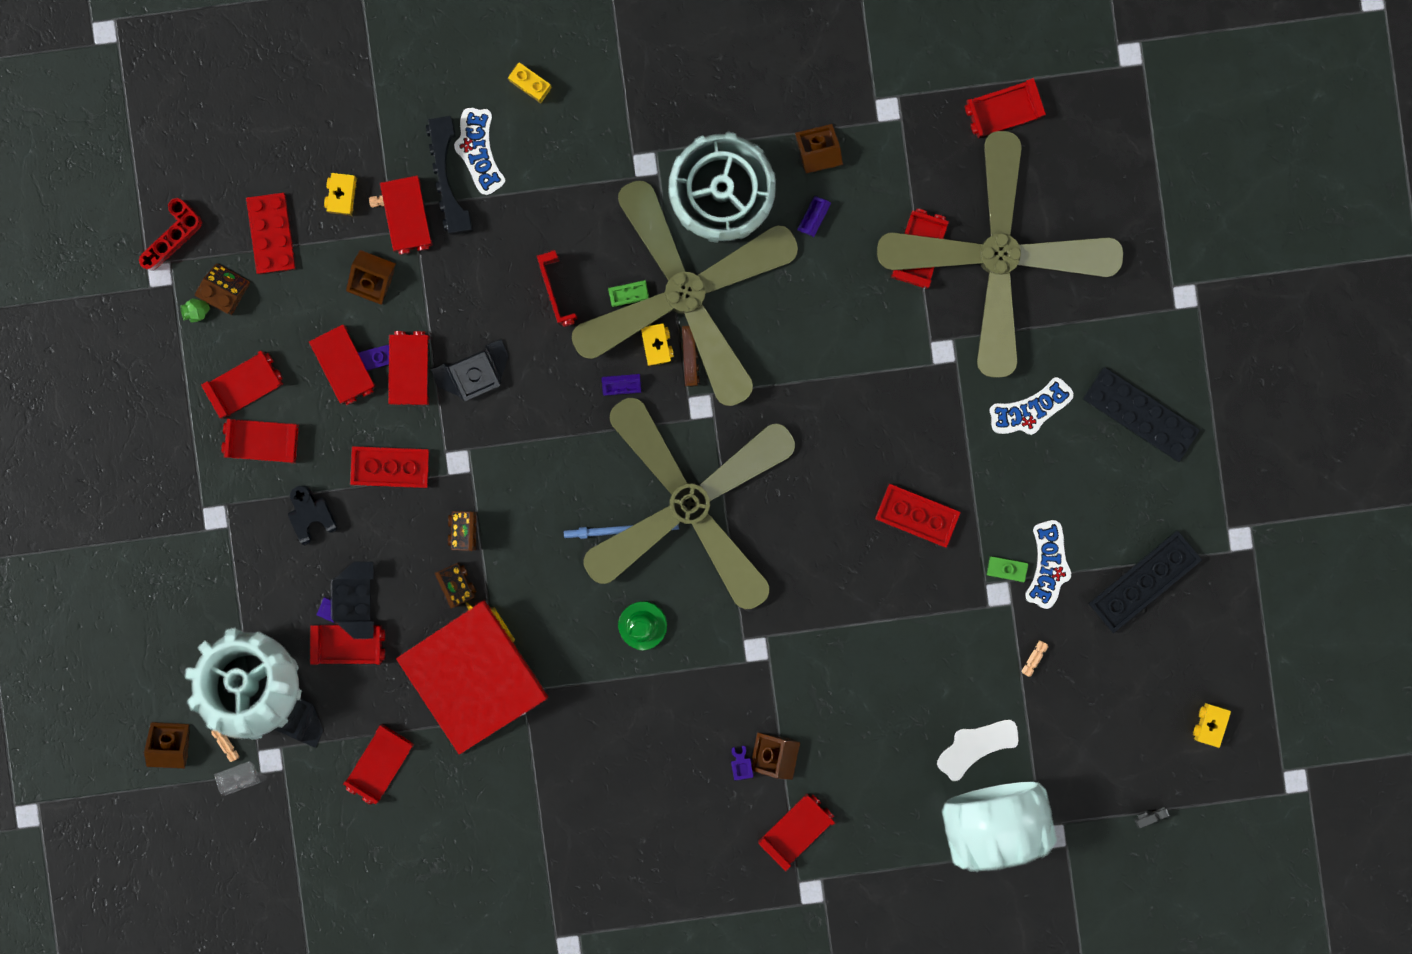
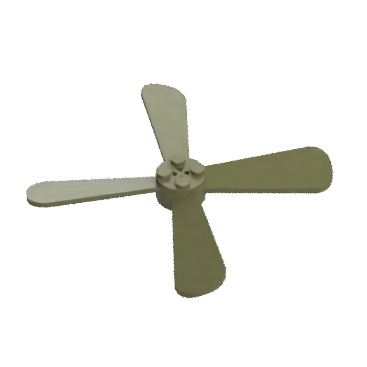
(762, 254)
(997, 340)
(617, 553)

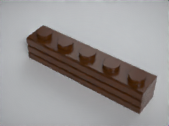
(690, 357)

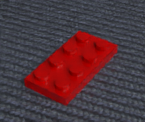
(270, 233)
(389, 467)
(917, 515)

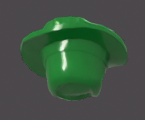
(642, 625)

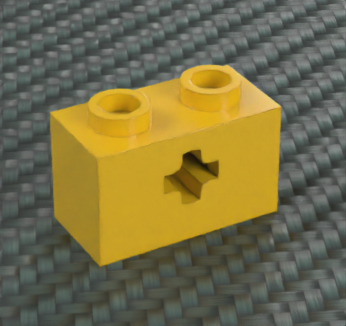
(529, 82)
(345, 204)
(649, 336)
(1211, 735)

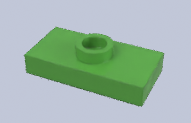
(628, 293)
(1007, 569)

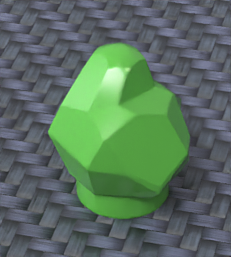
(194, 310)

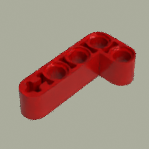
(181, 224)

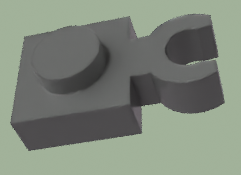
(1146, 818)

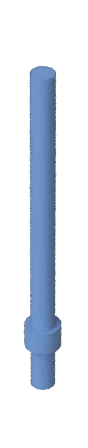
(583, 532)

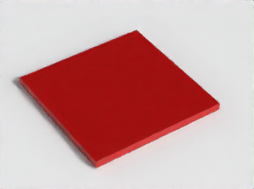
(472, 677)

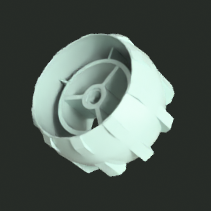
(728, 148)
(277, 700)
(999, 826)

